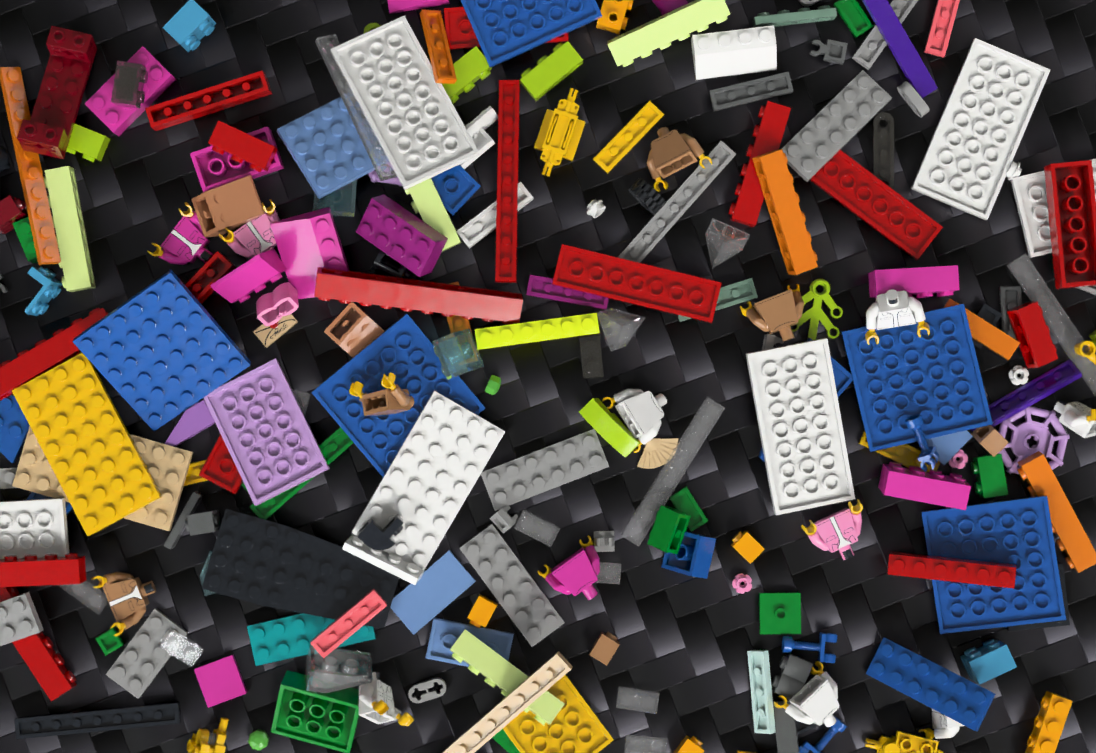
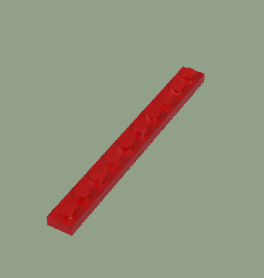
(507, 181)

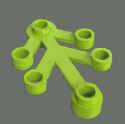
(816, 312)

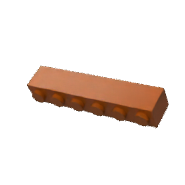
(785, 212)
(1063, 518)

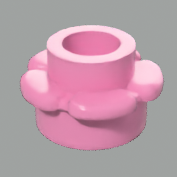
(961, 463)
(747, 583)

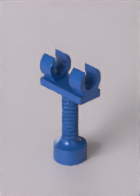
(927, 452)
(788, 645)
(839, 726)

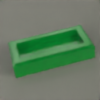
(853, 16)
(686, 503)

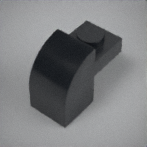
(379, 538)

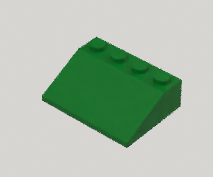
(316, 716)

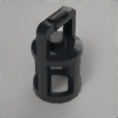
(383, 269)

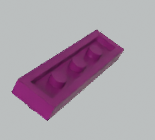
(543, 288)

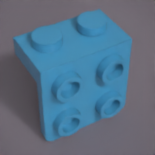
(50, 290)

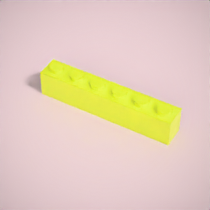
(537, 331)

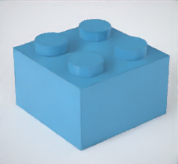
(190, 25)
(988, 661)

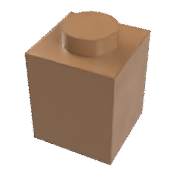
(990, 439)
(604, 647)

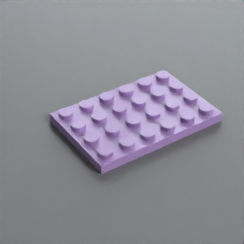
(266, 432)

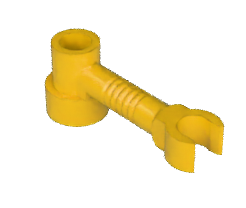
(1089, 350)

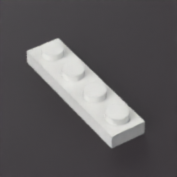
(486, 221)
(389, 562)

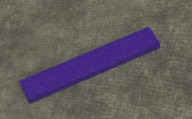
(901, 46)
(1033, 392)

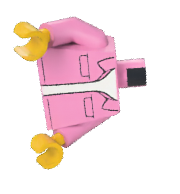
(255, 235)
(837, 530)

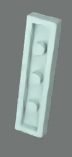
(761, 691)

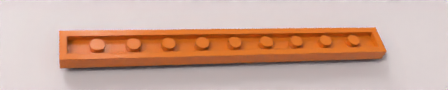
(29, 169)

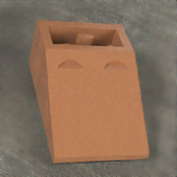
(227, 207)
(353, 330)

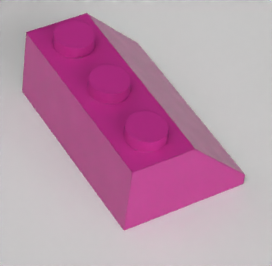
(250, 277)

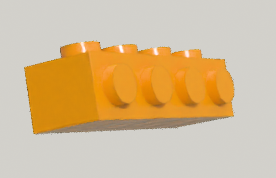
(614, 15)
(1049, 724)

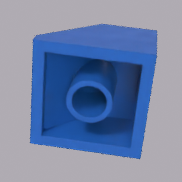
(693, 556)

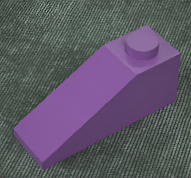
(191, 423)

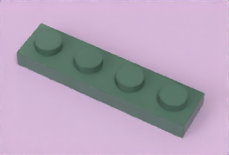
(803, 15)
(733, 295)

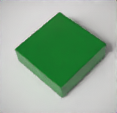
(109, 642)

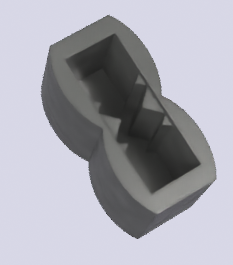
(792, 675)

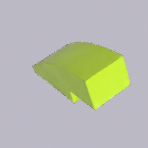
(609, 426)

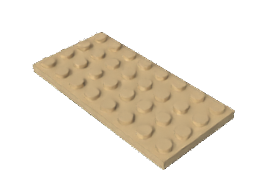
(164, 462)

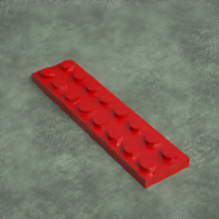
(877, 204)
(636, 283)

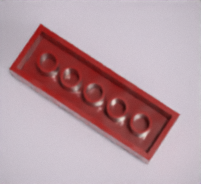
(1072, 222)

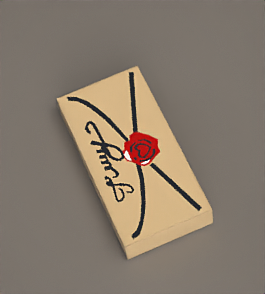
(271, 333)

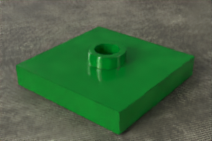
(780, 613)

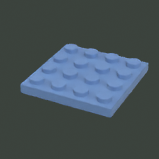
(327, 147)

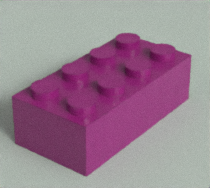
(401, 235)

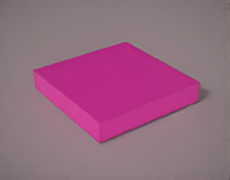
(220, 680)

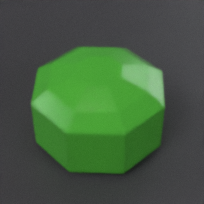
(493, 385)
(258, 739)

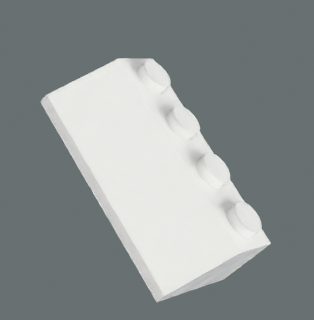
(734, 52)

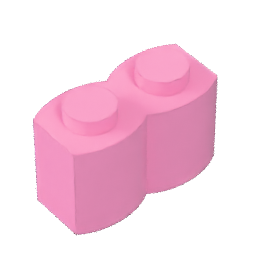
(276, 304)

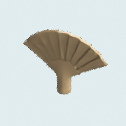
(657, 452)

